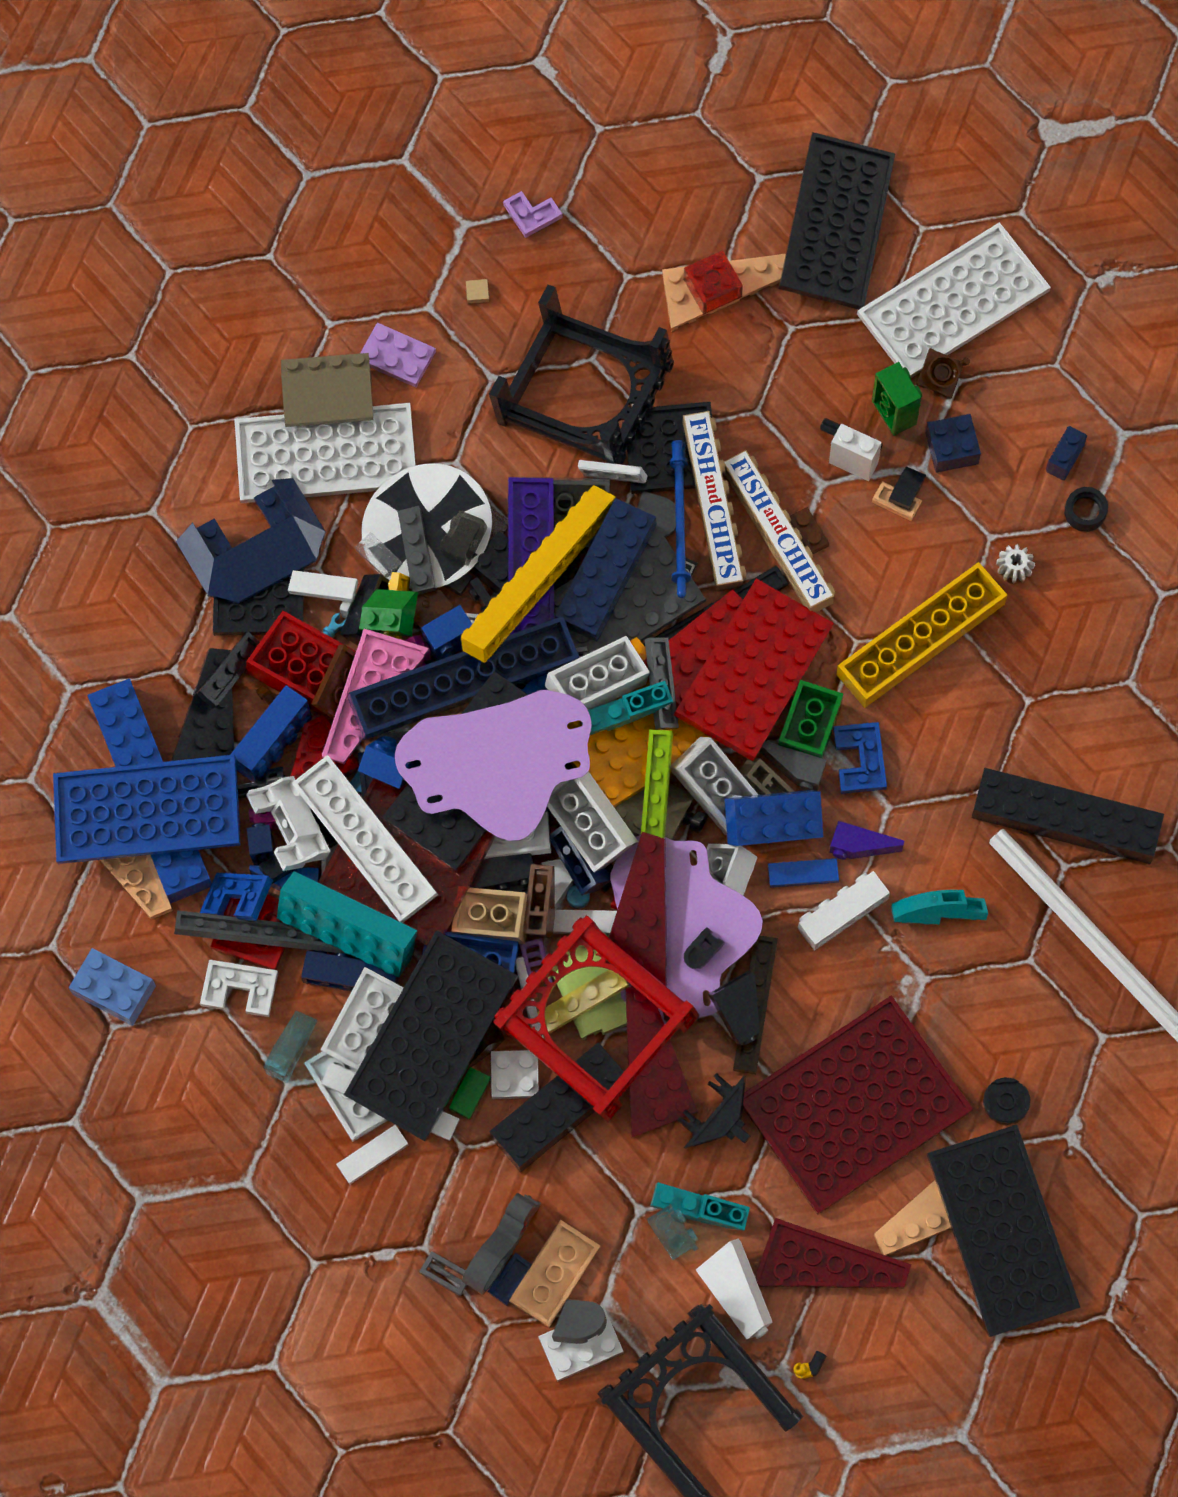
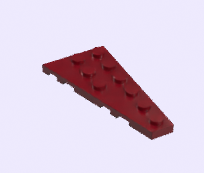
(641, 914)

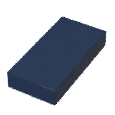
(509, 1279)

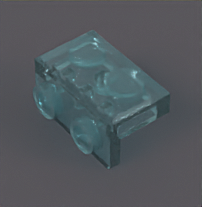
(672, 1232)

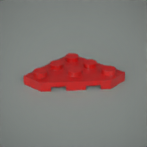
(311, 748)

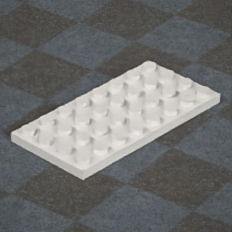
(954, 299)
(324, 456)

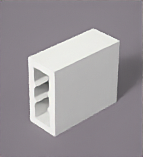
(855, 452)

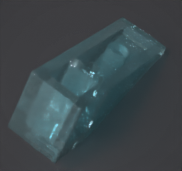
(289, 1046)

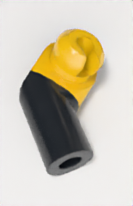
(811, 1368)

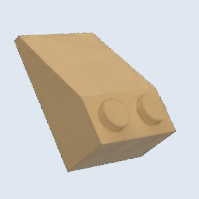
(492, 914)

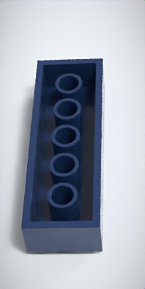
(606, 569)

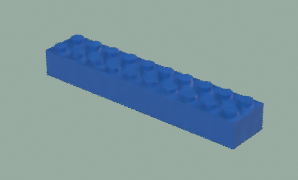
(133, 744)

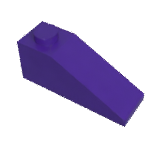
(857, 842)

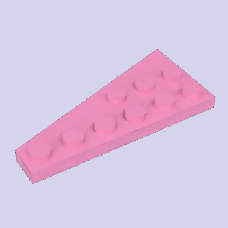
(375, 660)

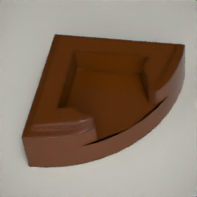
(265, 694)

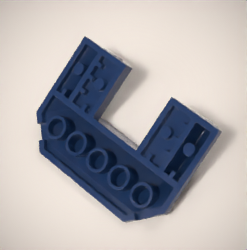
(262, 560)

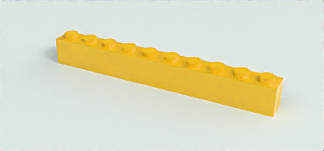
(537, 574)

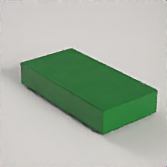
(470, 1093)

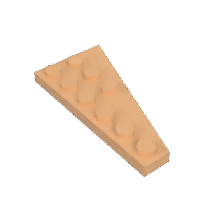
(142, 882)

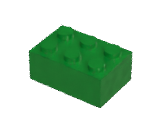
(896, 398)
(811, 719)

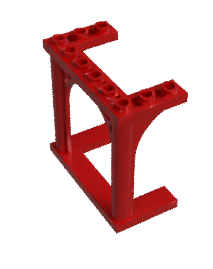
(514, 1024)

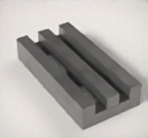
(423, 1271)

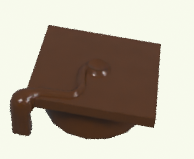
(941, 372)
(431, 606)

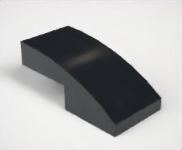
(907, 488)

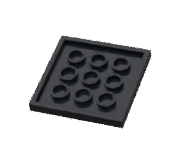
(653, 446)
(256, 612)

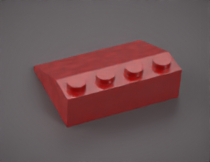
(293, 656)

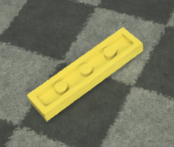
(583, 999)

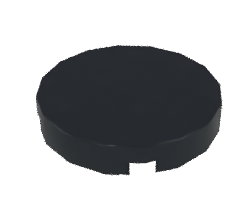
(1006, 1101)

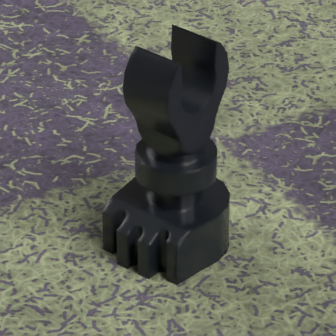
(696, 822)

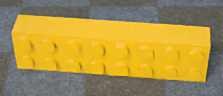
(921, 634)

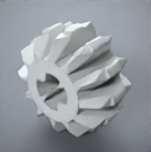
(1012, 556)

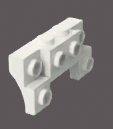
(295, 822)

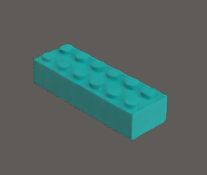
(346, 924)

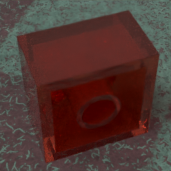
(713, 282)

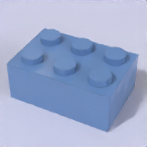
(112, 986)

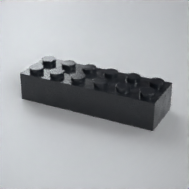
(552, 1112)

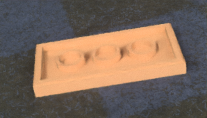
(554, 1273)

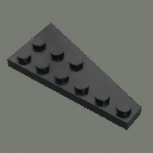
(207, 730)

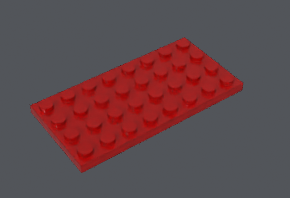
(753, 669)

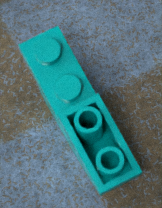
(630, 707)
(931, 906)
(701, 1207)

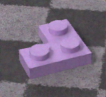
(530, 218)

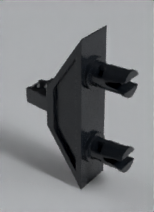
(724, 1120)

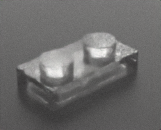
(378, 555)

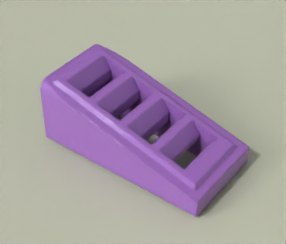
(529, 944)

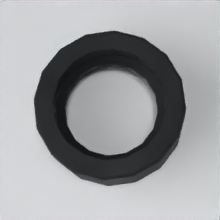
(1088, 493)

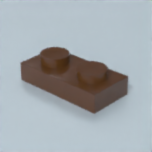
(809, 529)

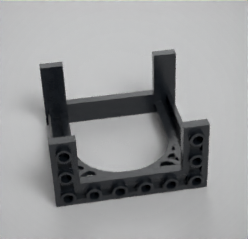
(612, 447)

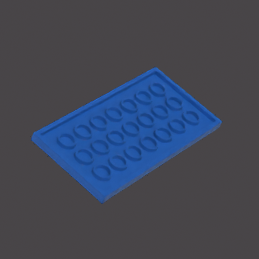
(146, 809)

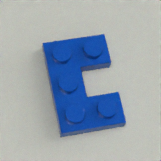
(872, 771)
(246, 887)

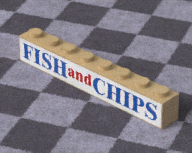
(713, 501)
(778, 532)

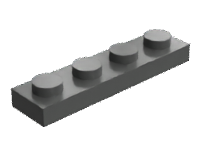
(416, 550)
(661, 670)

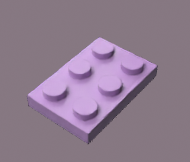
(398, 354)

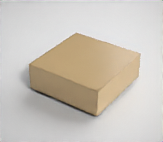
(477, 291)

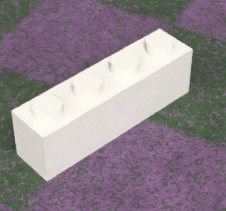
(843, 910)

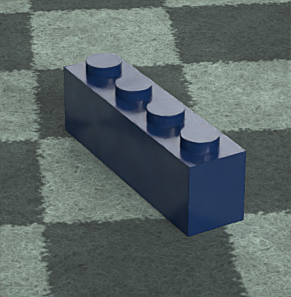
(336, 971)

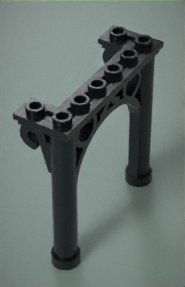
(736, 1359)

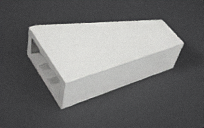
(736, 1289)

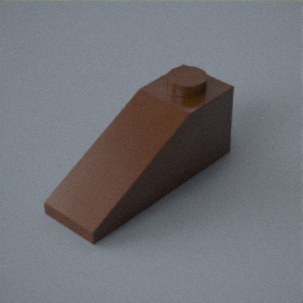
(540, 902)

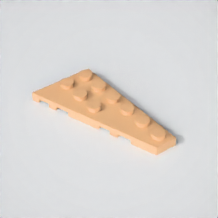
(752, 272)
(915, 1222)

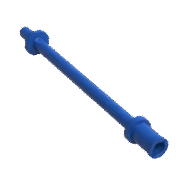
(678, 463)

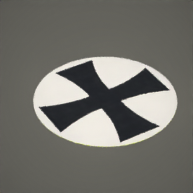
(440, 494)

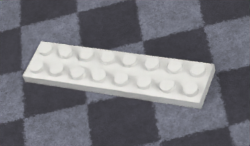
(364, 839)

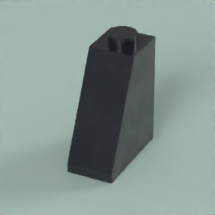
(738, 1007)

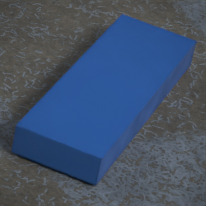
(803, 873)

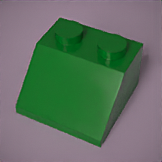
(389, 612)

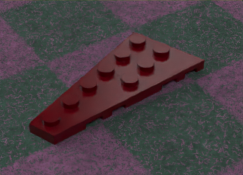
(660, 1089)
(811, 1259)

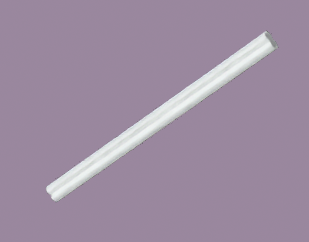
(1086, 931)

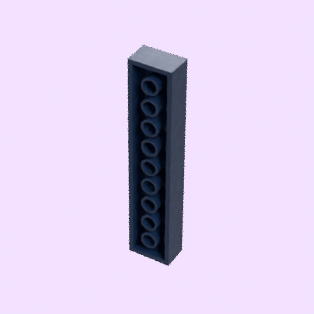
(459, 678)

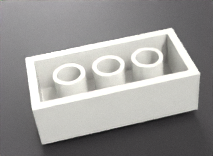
(601, 674)
(710, 778)
(590, 821)

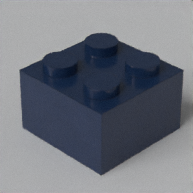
(953, 443)

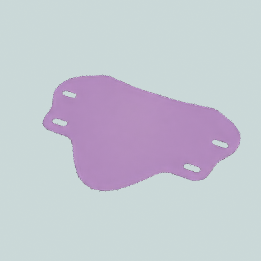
(498, 760)
(693, 904)

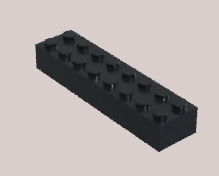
(1067, 816)

